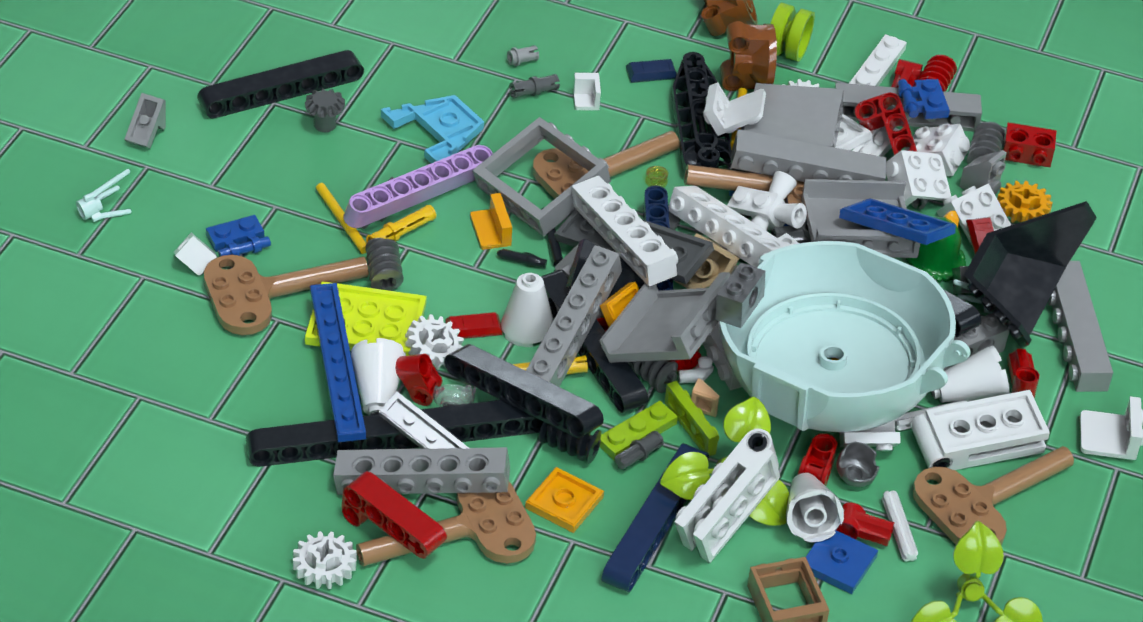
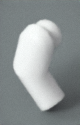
(702, 371)

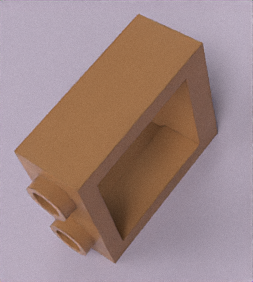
(790, 572)

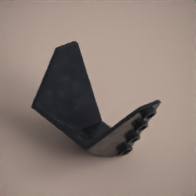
(1023, 264)

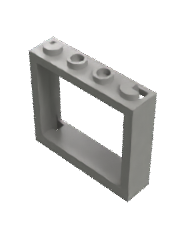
(561, 207)

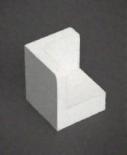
(586, 91)
(194, 254)

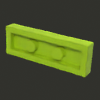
(654, 418)
(691, 418)

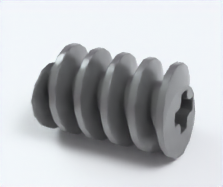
(987, 139)
(384, 264)

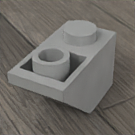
(984, 170)

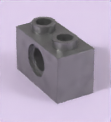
(740, 295)

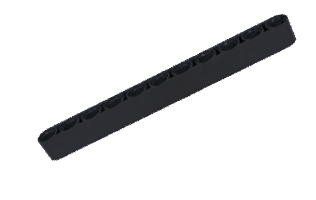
(319, 439)

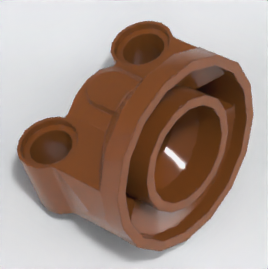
(723, 12)
(751, 56)

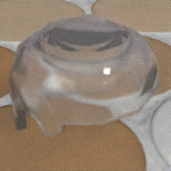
(453, 395)

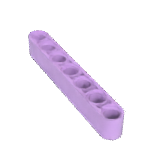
(414, 187)

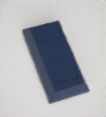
(651, 70)

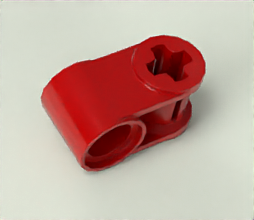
(418, 377)
(820, 457)

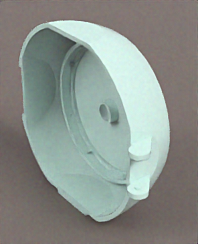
(848, 304)

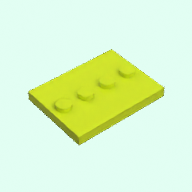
(373, 315)

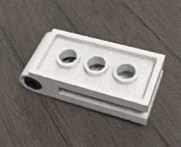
(981, 431)
(729, 495)

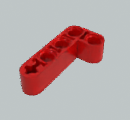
(888, 118)
(375, 500)

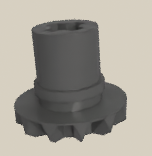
(325, 107)

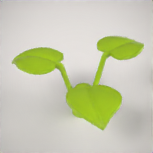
(692, 470)
(977, 553)

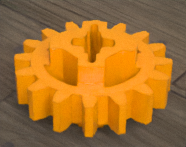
(1024, 201)

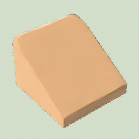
(705, 398)

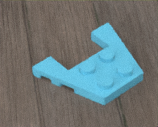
(443, 118)

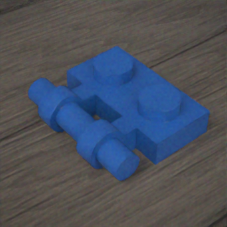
(929, 96)
(238, 237)

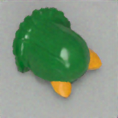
(942, 255)

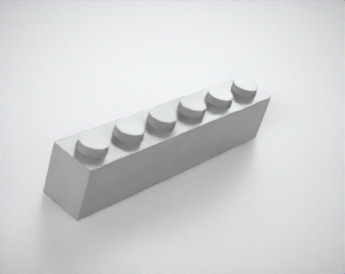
(963, 107)
(802, 159)
(1080, 332)

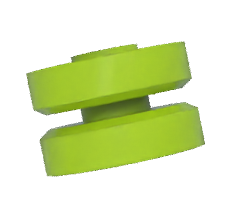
(792, 30)

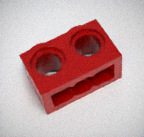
(1029, 144)

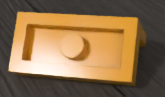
(493, 225)

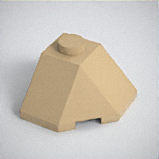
(719, 261)

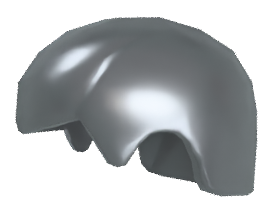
(857, 464)

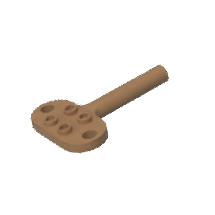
(564, 172)
(731, 179)
(246, 295)
(959, 504)
(487, 518)

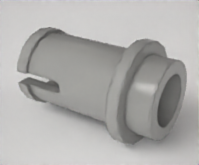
(517, 56)

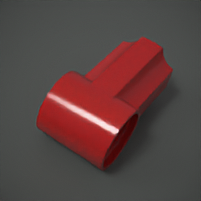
(907, 70)
(1022, 371)
(865, 526)

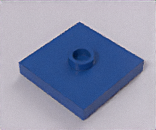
(841, 561)

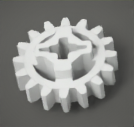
(433, 339)
(324, 560)

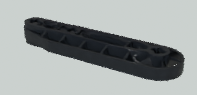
(702, 148)

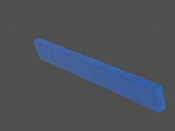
(337, 363)

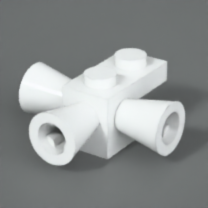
(769, 207)

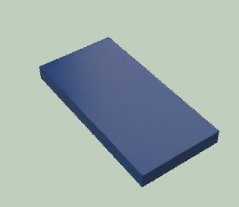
(897, 221)

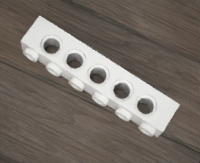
(722, 224)
(624, 230)

